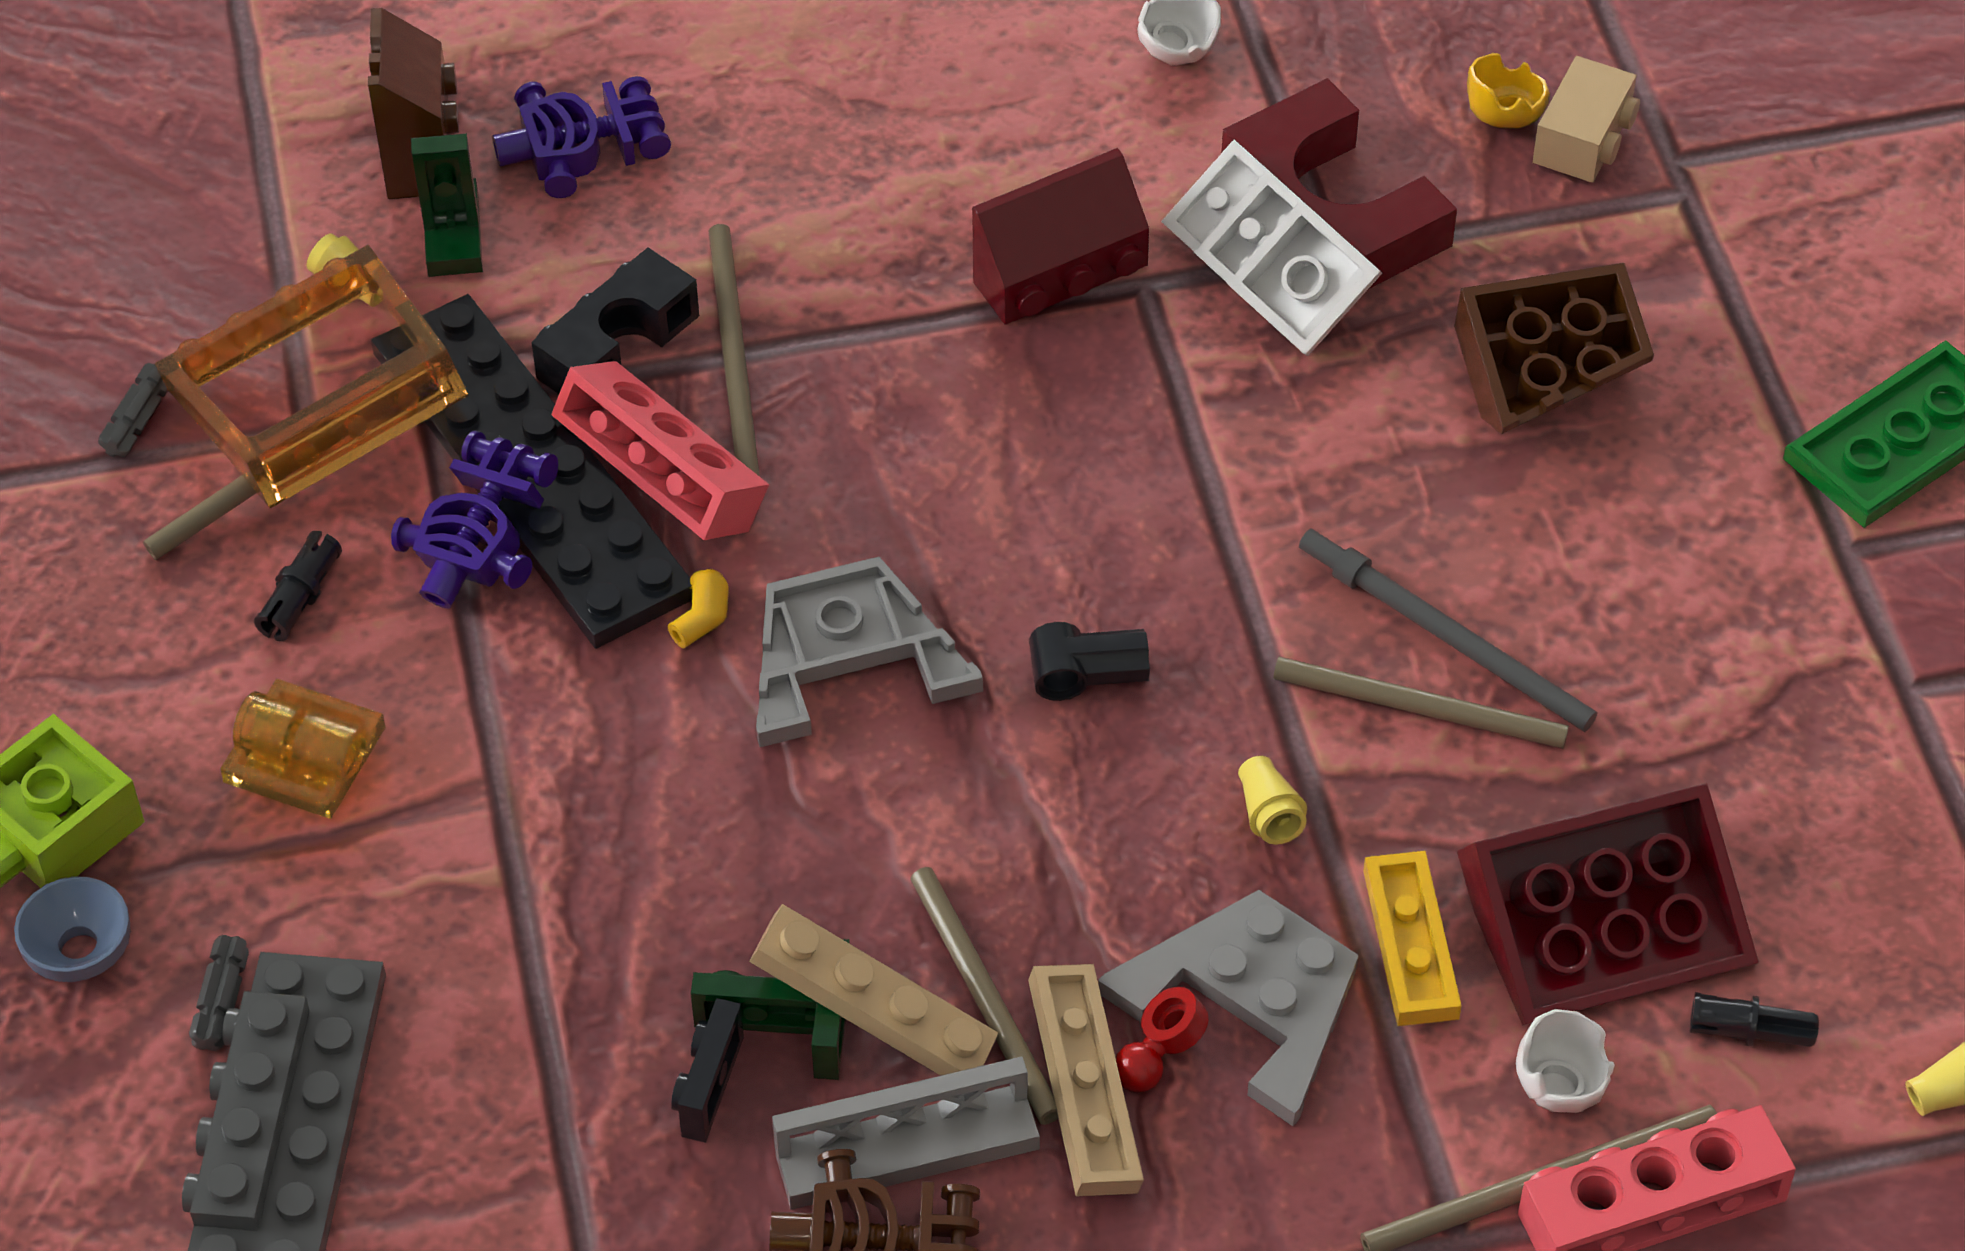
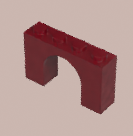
(1320, 126)

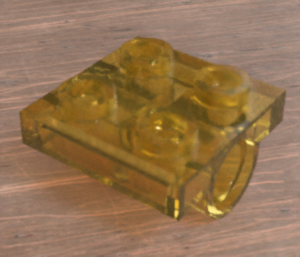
(300, 746)

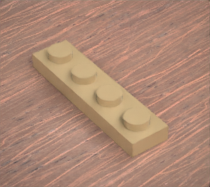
(871, 995)
(1085, 1080)

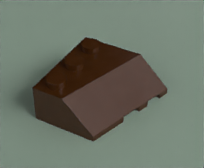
(407, 95)
(1548, 340)

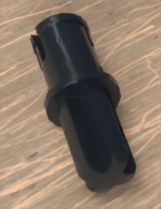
(1752, 1021)

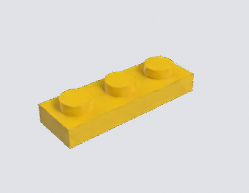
(1412, 938)

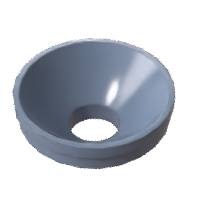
(69, 910)

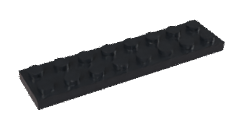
(587, 533)

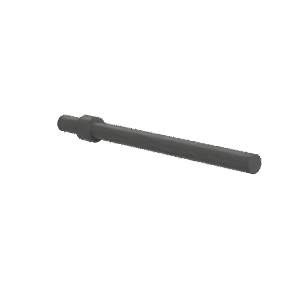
(1356, 570)

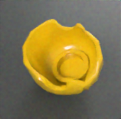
(1505, 95)

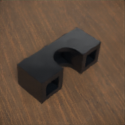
(640, 299)

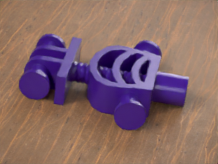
(568, 120)
(459, 520)

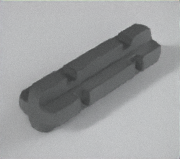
(133, 412)
(218, 991)

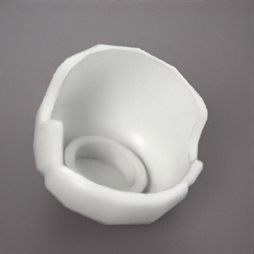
(1179, 29)
(1564, 1061)

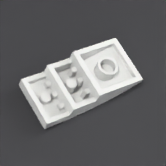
(1271, 248)

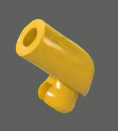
(708, 608)

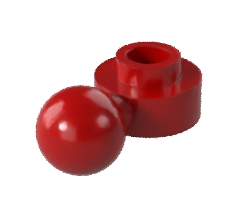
(1171, 1026)

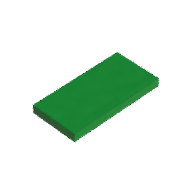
(1889, 438)

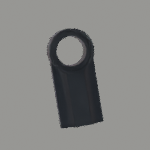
(1072, 660)

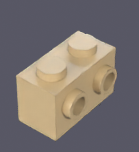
(1586, 119)

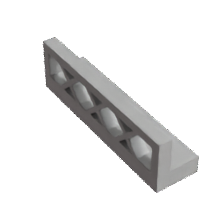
(908, 1138)

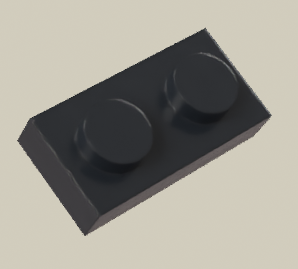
(715, 1052)

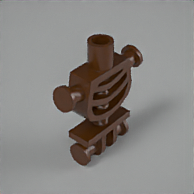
(812, 1232)

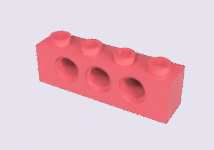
(660, 450)
(1694, 1197)

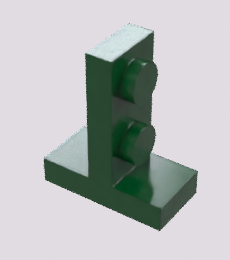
(448, 204)
(777, 1008)

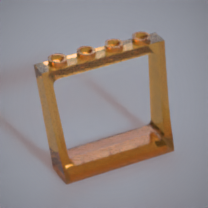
(341, 423)

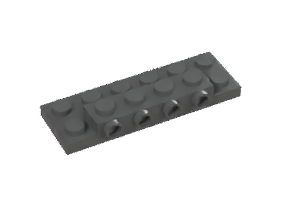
(283, 1105)

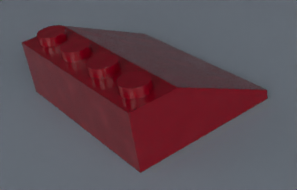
(1609, 903)

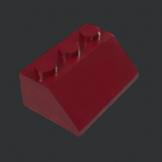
(1058, 237)

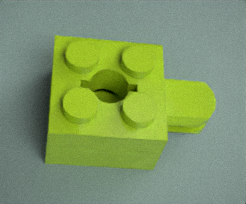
(54, 774)

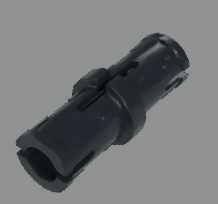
(298, 585)

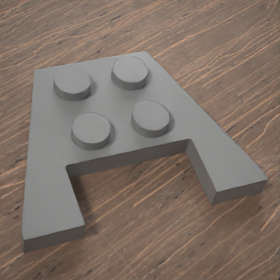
(844, 624)
(1263, 970)

